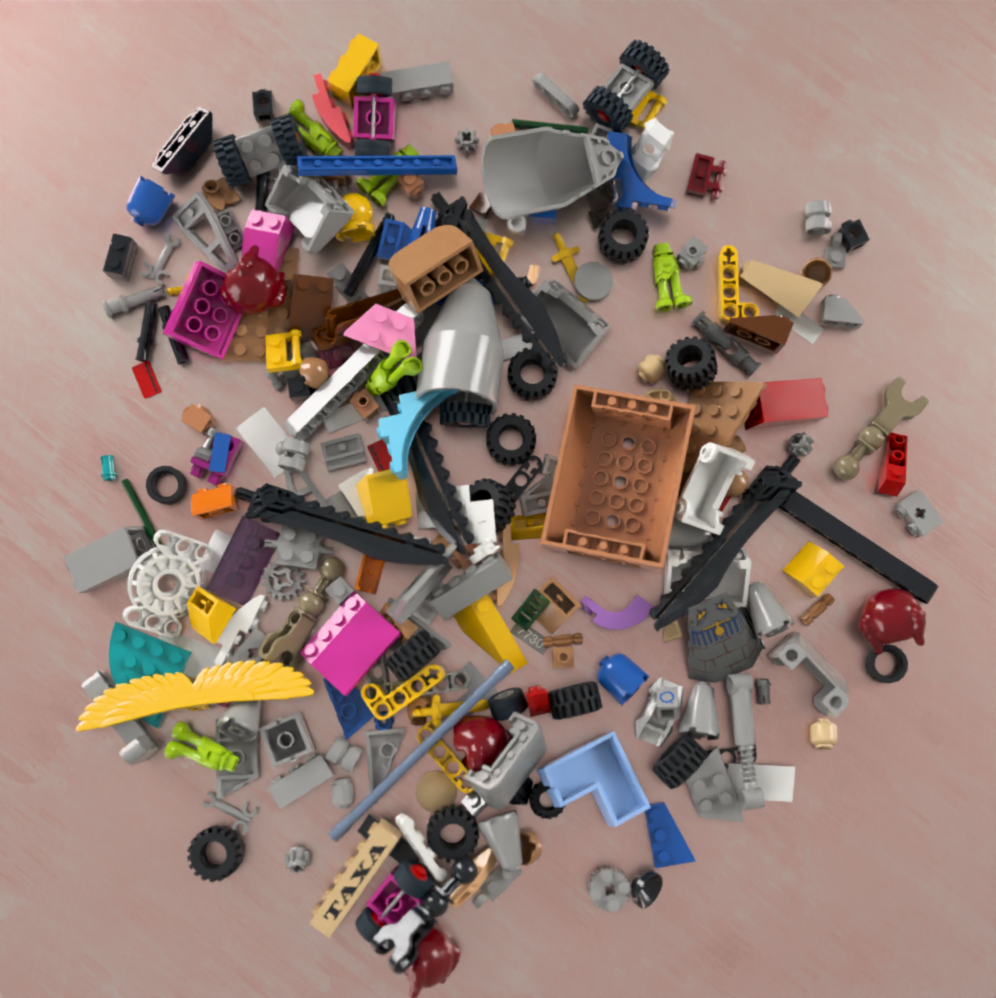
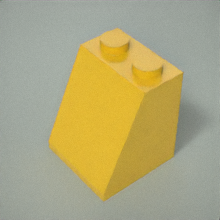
(385, 498)

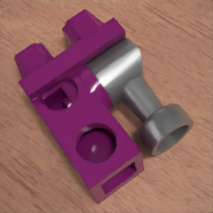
(202, 457)

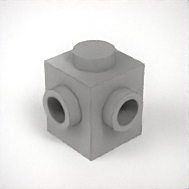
(692, 254)

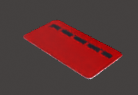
(146, 379)
(380, 455)

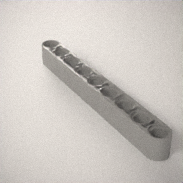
(340, 386)

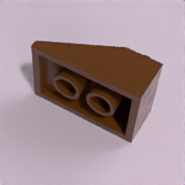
(309, 303)
(763, 331)

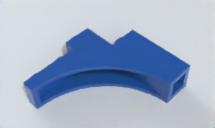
(633, 186)

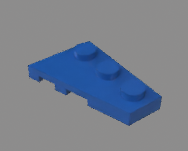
(350, 709)
(665, 838)

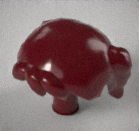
(253, 285)
(891, 618)
(480, 740)
(434, 962)

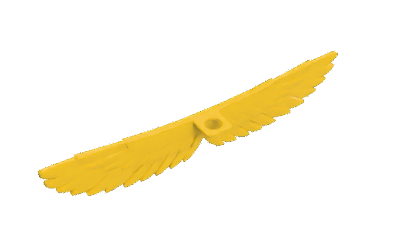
(212, 686)

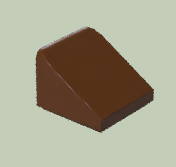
(481, 205)

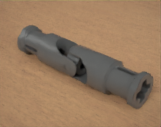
(716, 334)

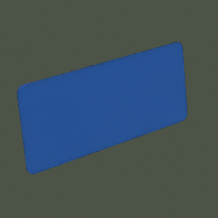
(219, 452)

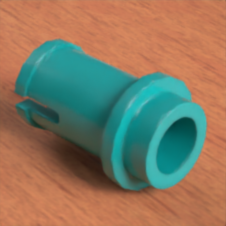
(108, 470)

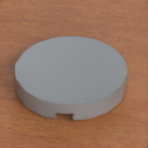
(593, 281)

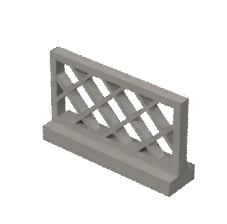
(420, 589)

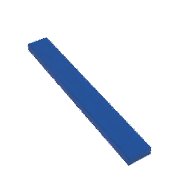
(376, 165)

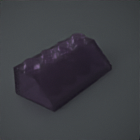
(243, 561)

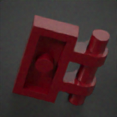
(700, 176)

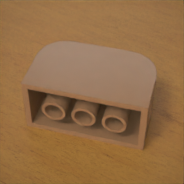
(434, 266)

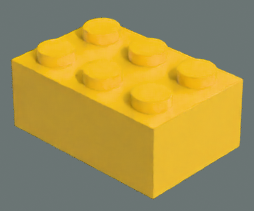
(360, 59)

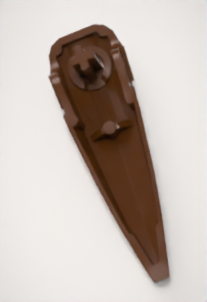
(342, 317)

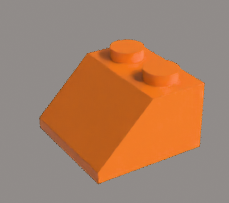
(214, 502)

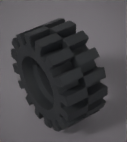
(537, 808)

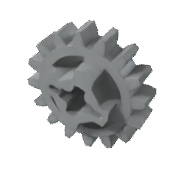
(278, 586)

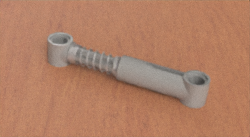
(740, 689)

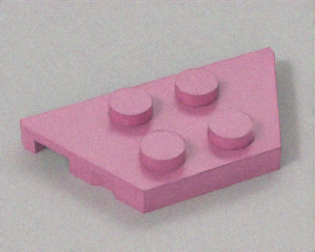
(382, 328)

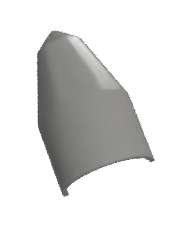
(544, 169)
(464, 346)

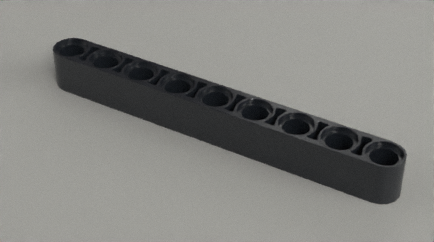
(859, 547)

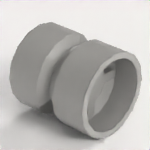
(817, 215)
(293, 455)
(344, 755)

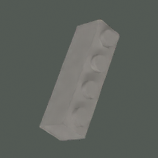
(420, 81)
(470, 585)

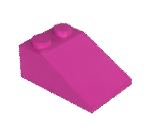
(270, 234)

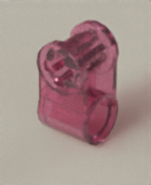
(334, 355)

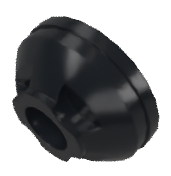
(646, 888)

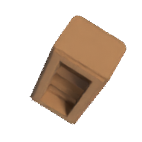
(407, 629)

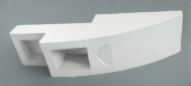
(242, 621)

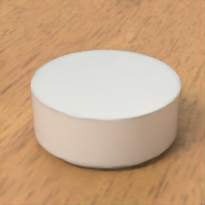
(517, 225)

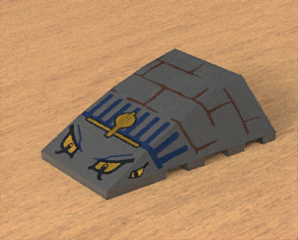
(719, 640)

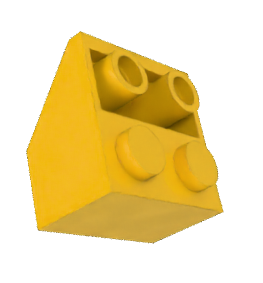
(208, 613)

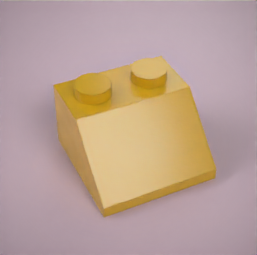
(813, 569)

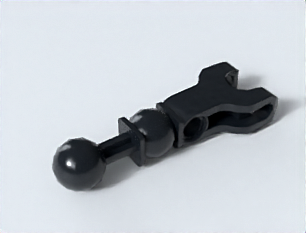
(420, 919)

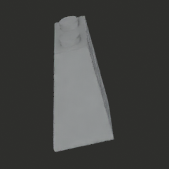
(107, 558)

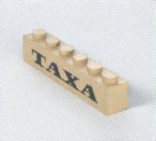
(355, 878)

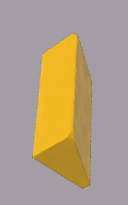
(527, 527)

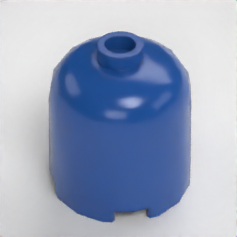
(148, 202)
(621, 677)

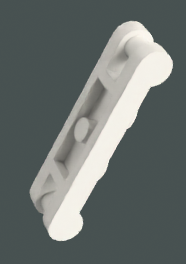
(416, 840)

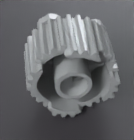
(613, 899)

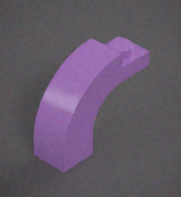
(627, 618)

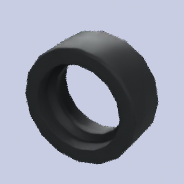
(152, 477)
(902, 665)

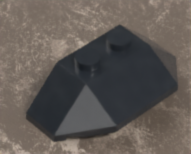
(186, 143)

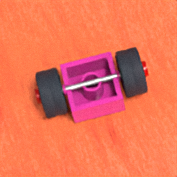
(374, 115)
(394, 898)

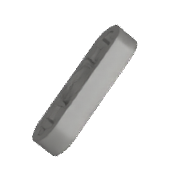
(555, 95)

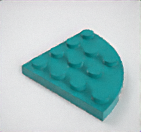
(139, 655)

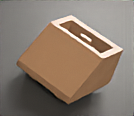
(560, 607)

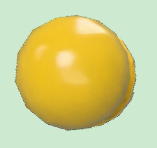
(359, 226)

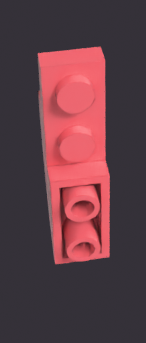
(331, 115)

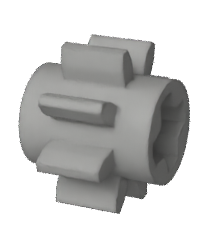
(466, 135)
(800, 444)
(297, 859)

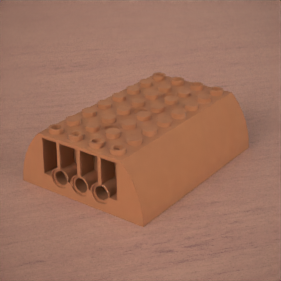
(595, 457)

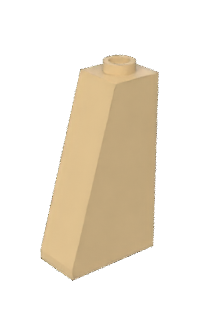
(782, 286)

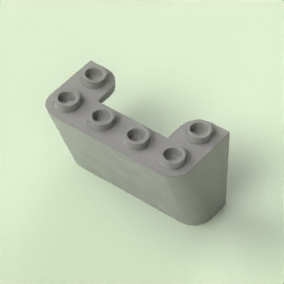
(834, 695)

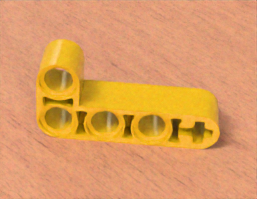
(731, 286)
(406, 688)
(449, 757)

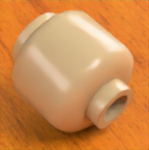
(651, 369)
(823, 734)

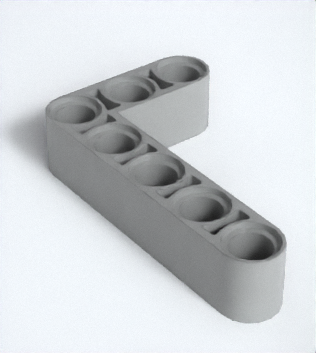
(384, 681)
(138, 740)

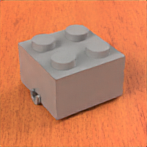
(287, 739)

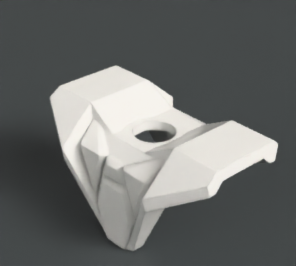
(660, 138)
(648, 726)

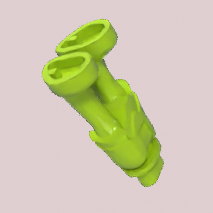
(319, 138)
(378, 196)
(667, 269)
(386, 375)
(209, 753)

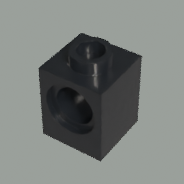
(263, 113)
(853, 243)

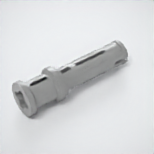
(125, 303)

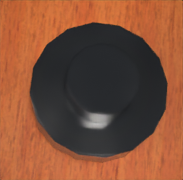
(522, 795)

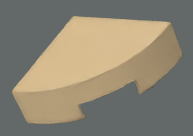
(672, 632)

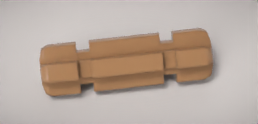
(817, 609)
(563, 640)

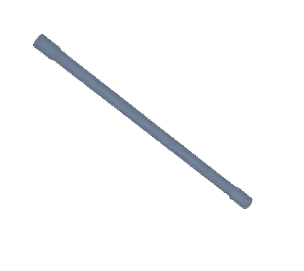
(497, 676)

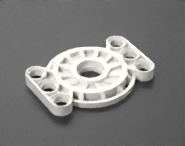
(171, 604)

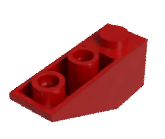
(893, 465)
(537, 700)

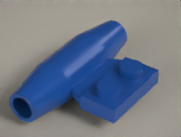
(399, 235)

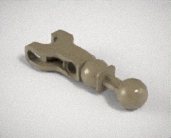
(872, 437)
(300, 621)

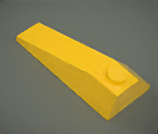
(488, 630)

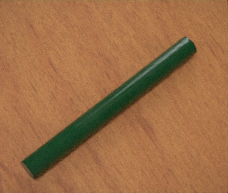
(534, 124)
(140, 510)

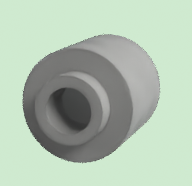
(342, 793)

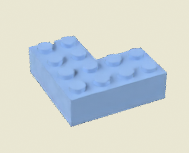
(599, 769)

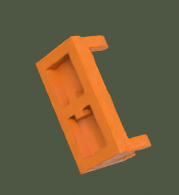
(369, 575)

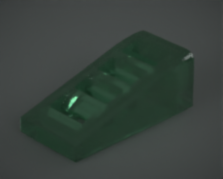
(523, 621)

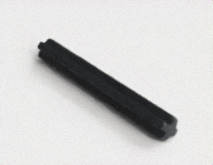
(366, 259)

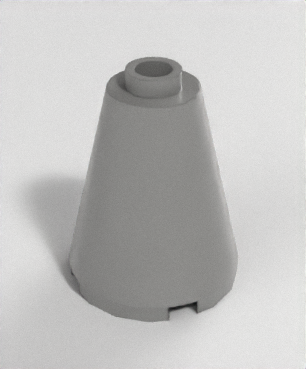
(687, 535)
(766, 612)
(700, 714)
(241, 720)
(503, 839)

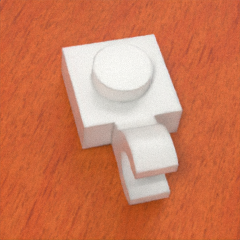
(483, 550)

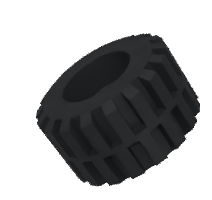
(628, 221)
(686, 351)
(526, 389)
(510, 422)
(502, 500)
(412, 656)
(574, 700)
(679, 761)
(456, 850)
(198, 853)

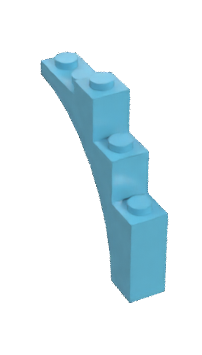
(399, 429)

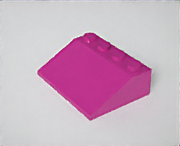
(201, 314)
(350, 643)

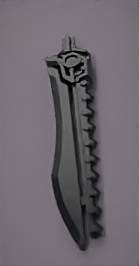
(525, 299)
(426, 485)
(763, 495)
(379, 543)

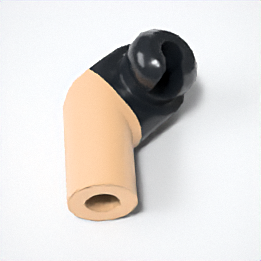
(531, 278)

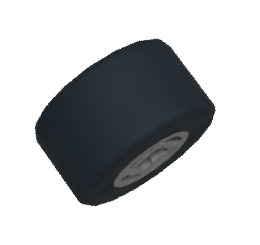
(506, 703)

